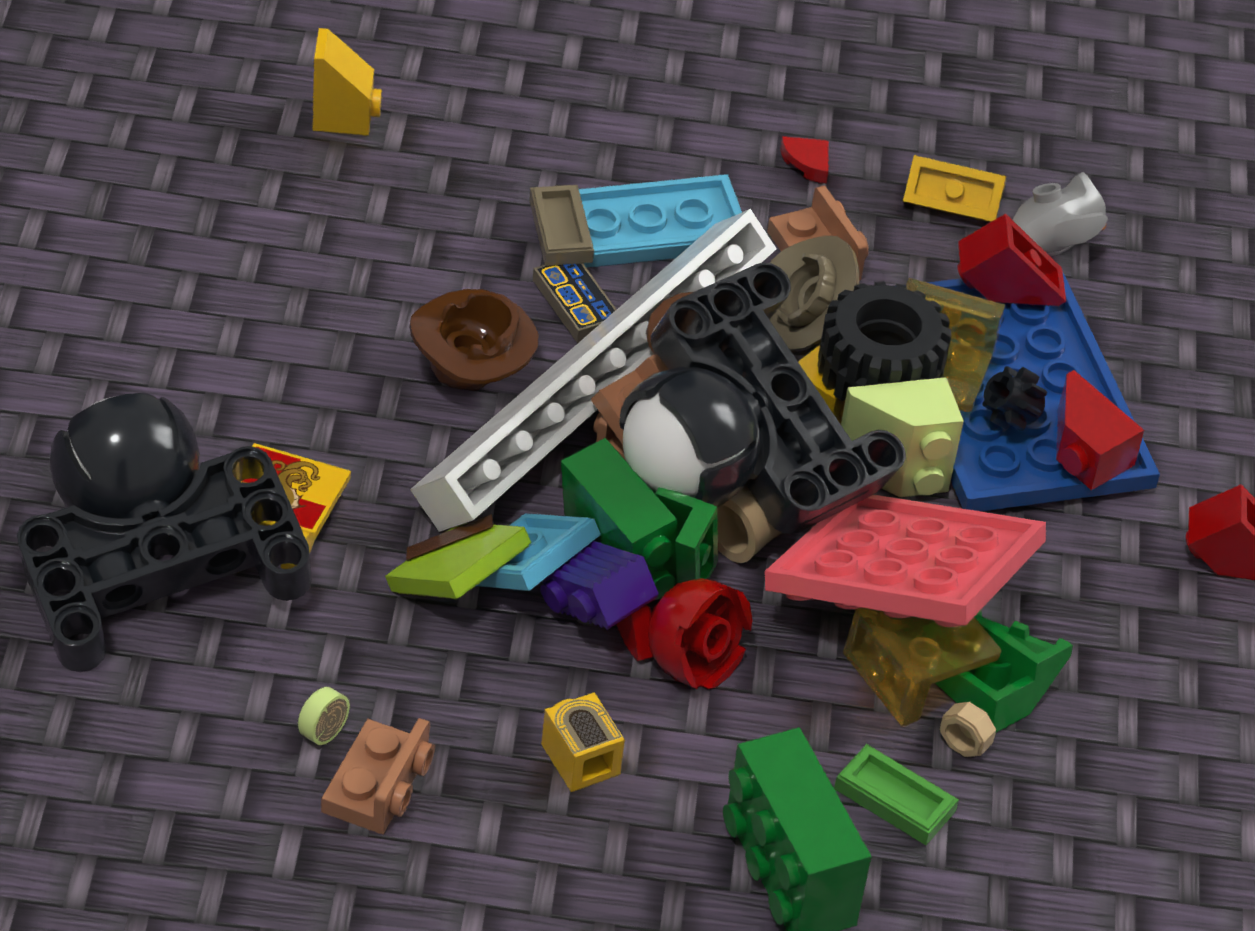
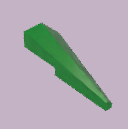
(1016, 680)

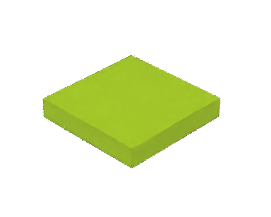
(459, 565)

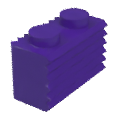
(600, 585)

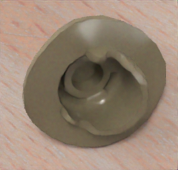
(817, 274)

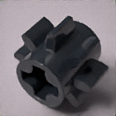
(1014, 398)

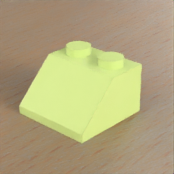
(922, 418)

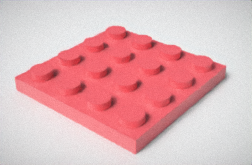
(907, 559)

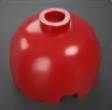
(698, 632)

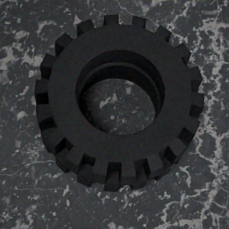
(882, 338)

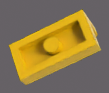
(954, 189)

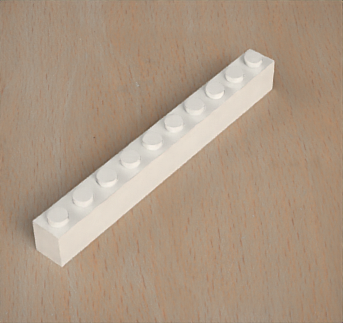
(562, 395)

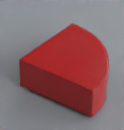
(807, 156)
(635, 633)

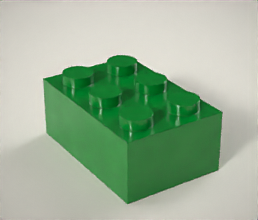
(796, 834)

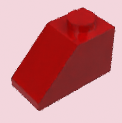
(1009, 266)
(1094, 434)
(1224, 533)

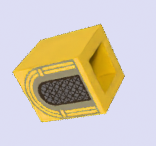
(582, 741)

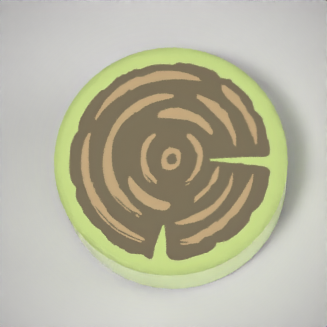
(323, 715)

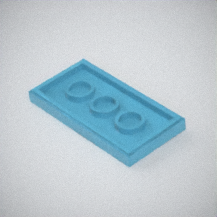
(654, 217)

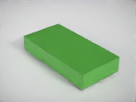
(896, 794)

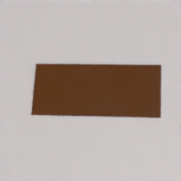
(449, 537)

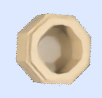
(967, 729)

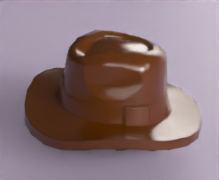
(473, 337)

